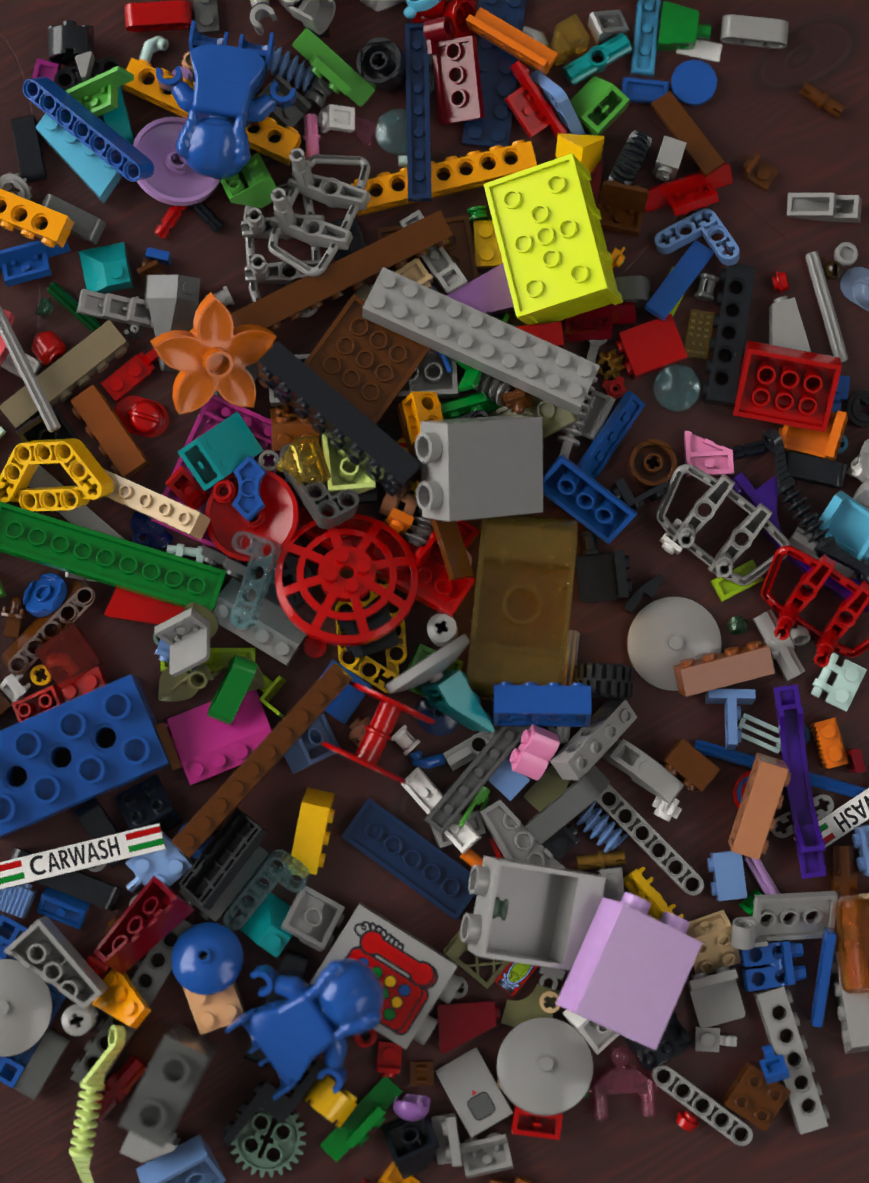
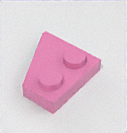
(707, 455)

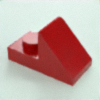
(187, 489)

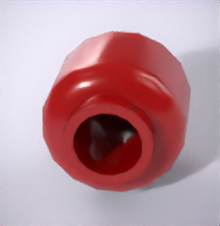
(48, 347)

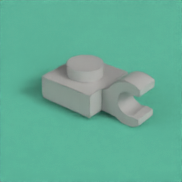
(709, 1039)

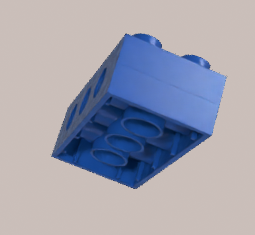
(92, 768)

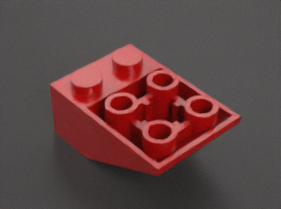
(536, 1126)

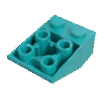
(220, 451)
(455, 699)

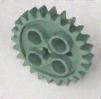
(286, 1145)

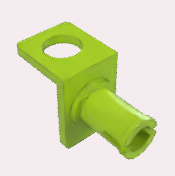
(270, 690)

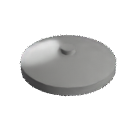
(667, 634)
(430, 668)
(24, 1007)
(544, 1066)

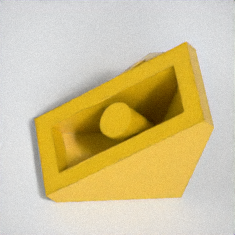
(585, 148)

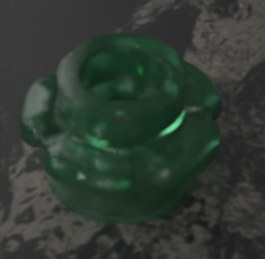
(44, 307)
(737, 625)

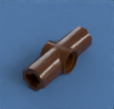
(843, 876)

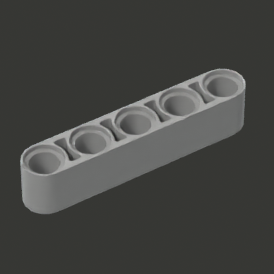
(710, 1112)

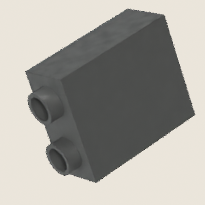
(169, 1085)

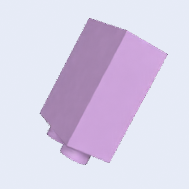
(630, 970)

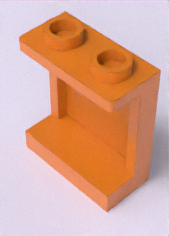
(815, 442)

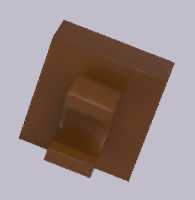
(421, 1073)

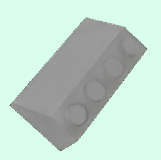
(272, 631)

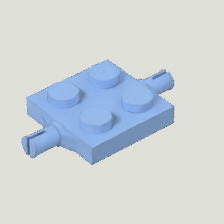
(164, 864)

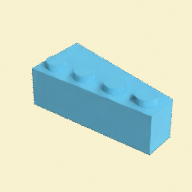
(85, 163)

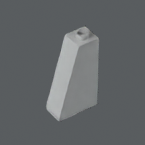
(786, 325)

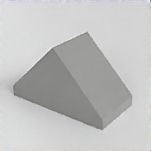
(606, 25)

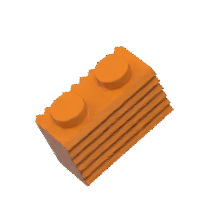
(829, 743)

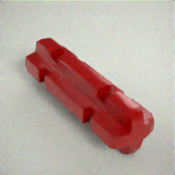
(169, 221)

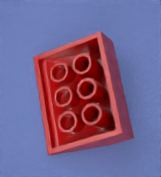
(787, 386)

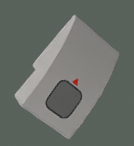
(473, 1092)

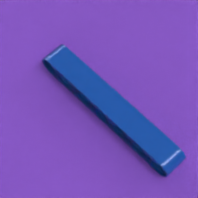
(88, 129)

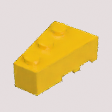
(312, 828)

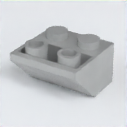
(143, 1150)

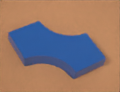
(249, 499)

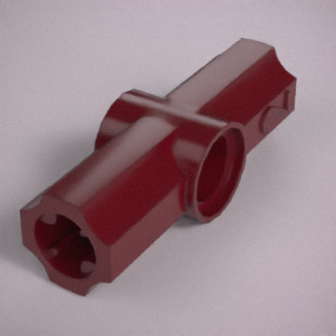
(120, 1085)

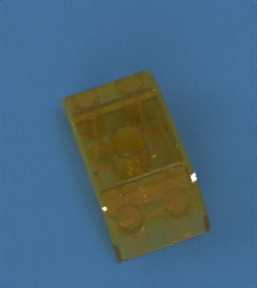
(521, 601)

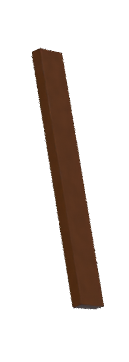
(446, 532)

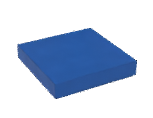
(348, 700)

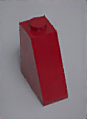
(464, 1021)

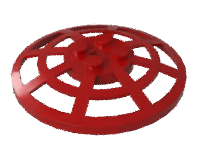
(344, 589)

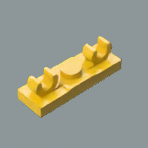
(641, 887)

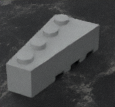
(57, 962)
(853, 1014)

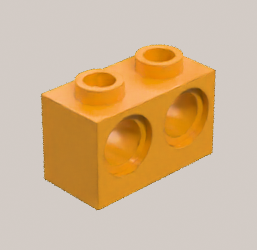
(420, 407)

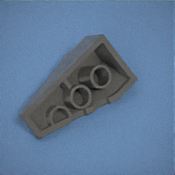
(171, 305)

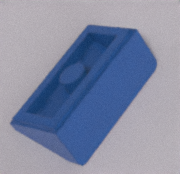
(63, 907)

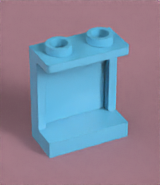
(848, 524)

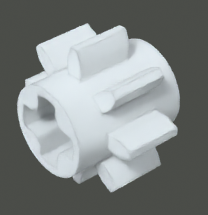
(666, 810)

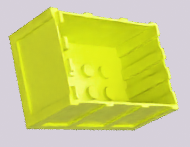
(552, 241)

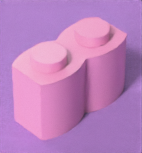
(534, 752)

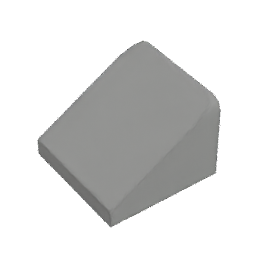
(85, 64)

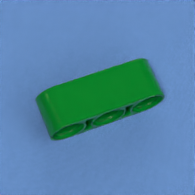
(232, 689)

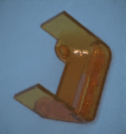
(853, 942)

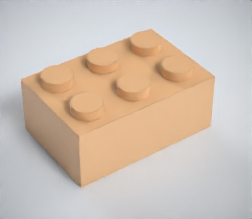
(215, 1010)

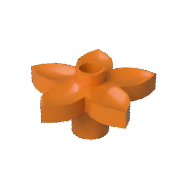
(213, 357)

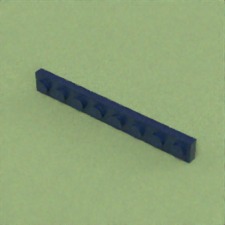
(418, 114)

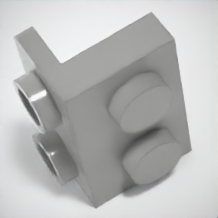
(486, 1155)

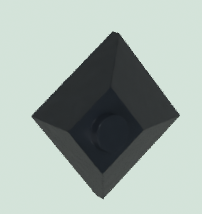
(411, 1144)

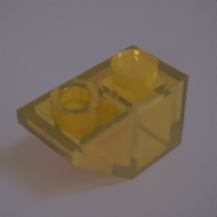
(569, 38)

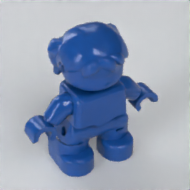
(222, 101)
(312, 1019)

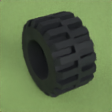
(606, 679)

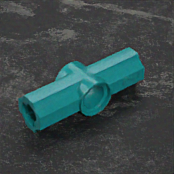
(585, 66)

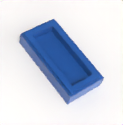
(643, 90)

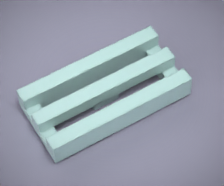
(776, 749)

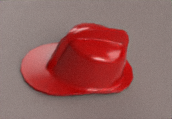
(459, 11)
(142, 416)

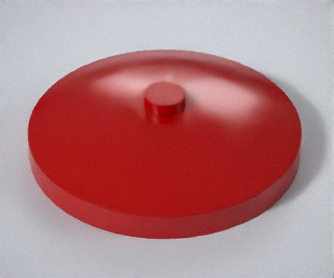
(276, 521)

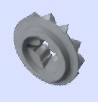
(9, 180)

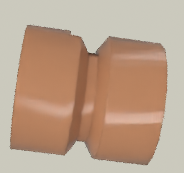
(390, 502)

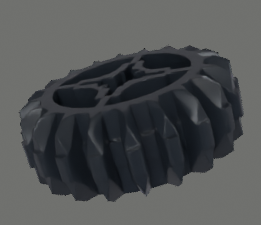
(631, 158)

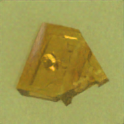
(305, 461)

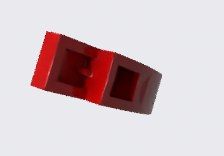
(55, 696)

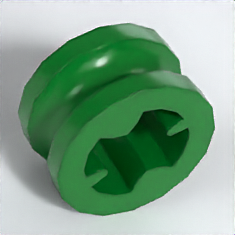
(477, 213)

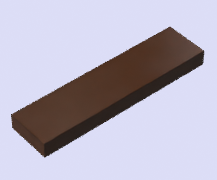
(685, 130)

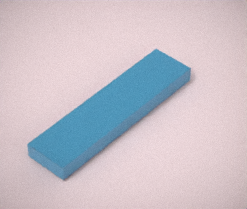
(645, 37)

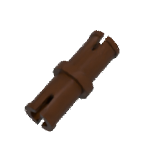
(822, 99)

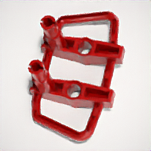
(800, 597)

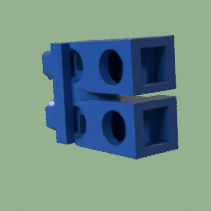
(778, 969)

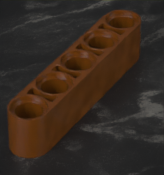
(36, 631)

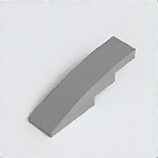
(114, 308)

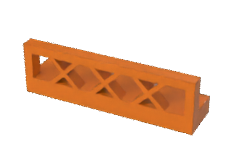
(512, 40)

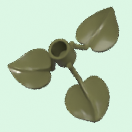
(187, 685)

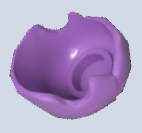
(412, 1107)

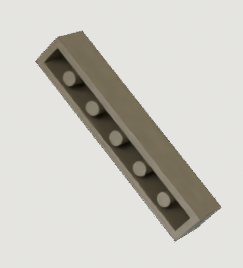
(68, 373)

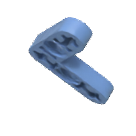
(560, 101)
(705, 230)

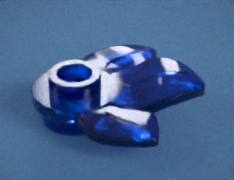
(155, 533)

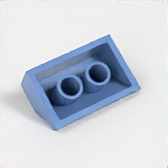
(186, 1164)

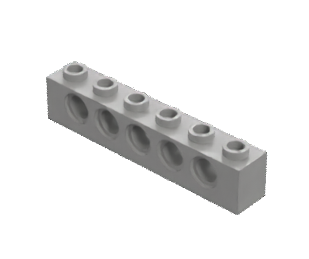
(804, 1120)

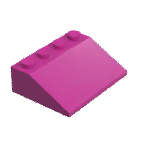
(214, 747)

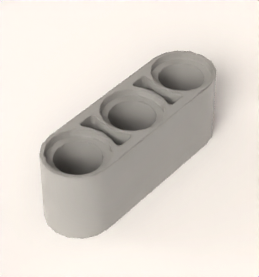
(754, 31)

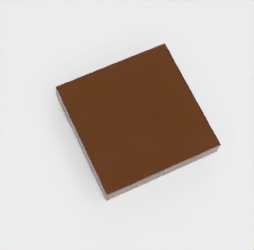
(169, 745)

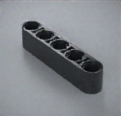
(79, 885)
(292, 965)

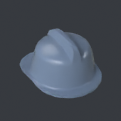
(856, 286)

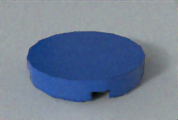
(693, 83)
(45, 595)

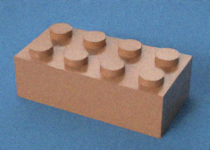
(758, 806)

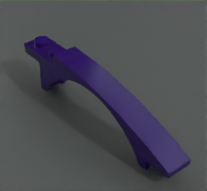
(767, 495)
(800, 798)

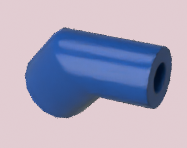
(427, 762)

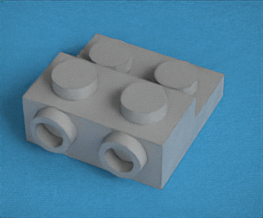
(313, 918)

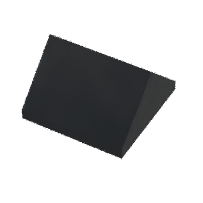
(37, 429)

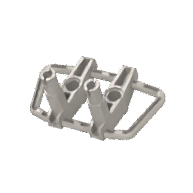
(318, 189)
(257, 269)
(694, 521)

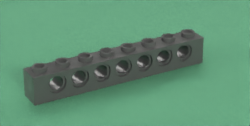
(159, 976)

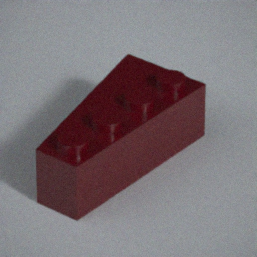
(143, 925)

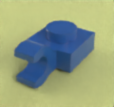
(841, 393)
(773, 1066)

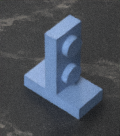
(732, 712)

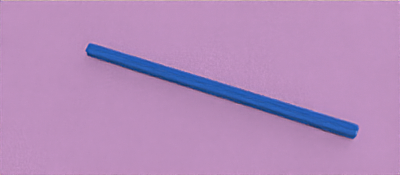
(747, 760)

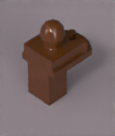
(517, 400)
(14, 618)

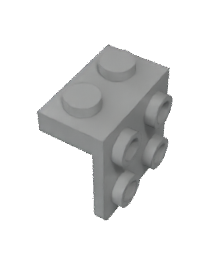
(188, 640)
(716, 997)

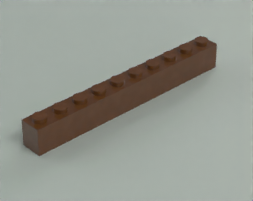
(346, 273)
(262, 760)

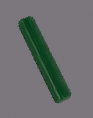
(72, 305)

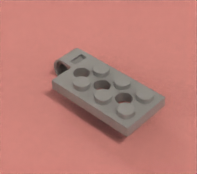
(751, 933)

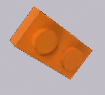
(399, 521)

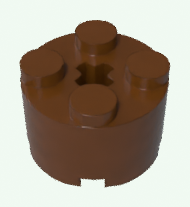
(663, 457)

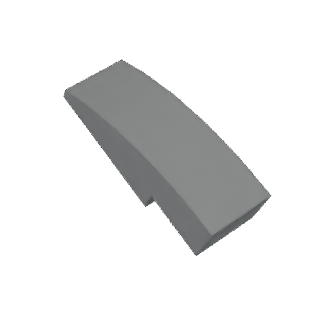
(824, 207)

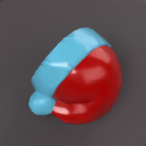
(423, 10)

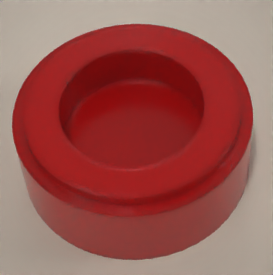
(314, 648)

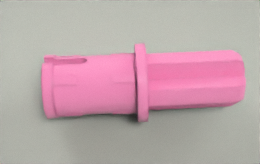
(311, 135)

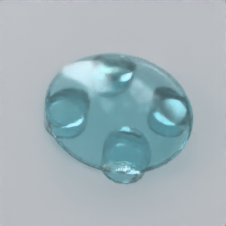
(392, 131)
(676, 387)

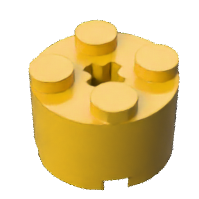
(328, 1104)

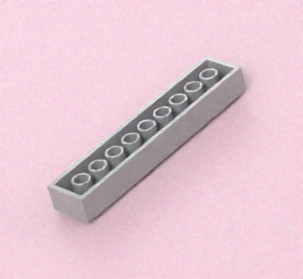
(480, 341)

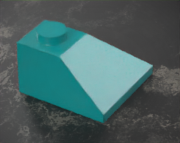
(106, 268)
(265, 925)

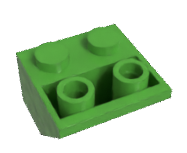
(598, 105)
(251, 185)

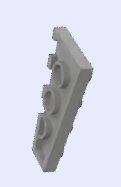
(513, 837)

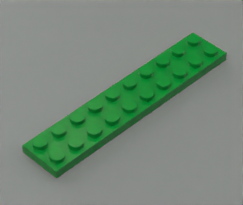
(108, 559)

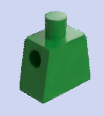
(679, 28)

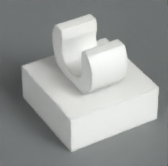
(12, 688)

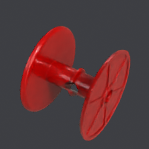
(378, 731)

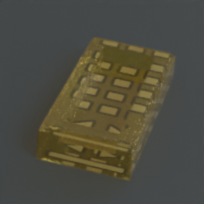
(699, 334)

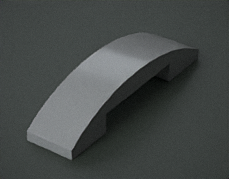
(438, 261)

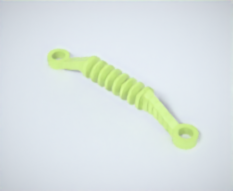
(93, 1082)

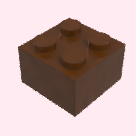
(689, 765)

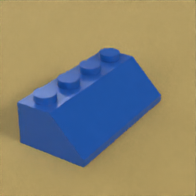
(586, 499)
(542, 705)

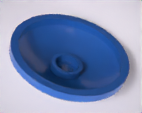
(220, 966)

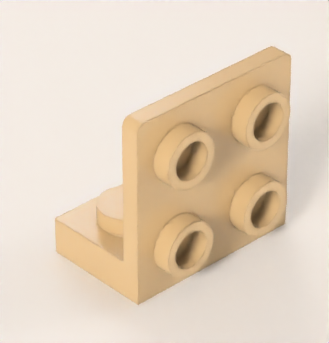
(716, 946)

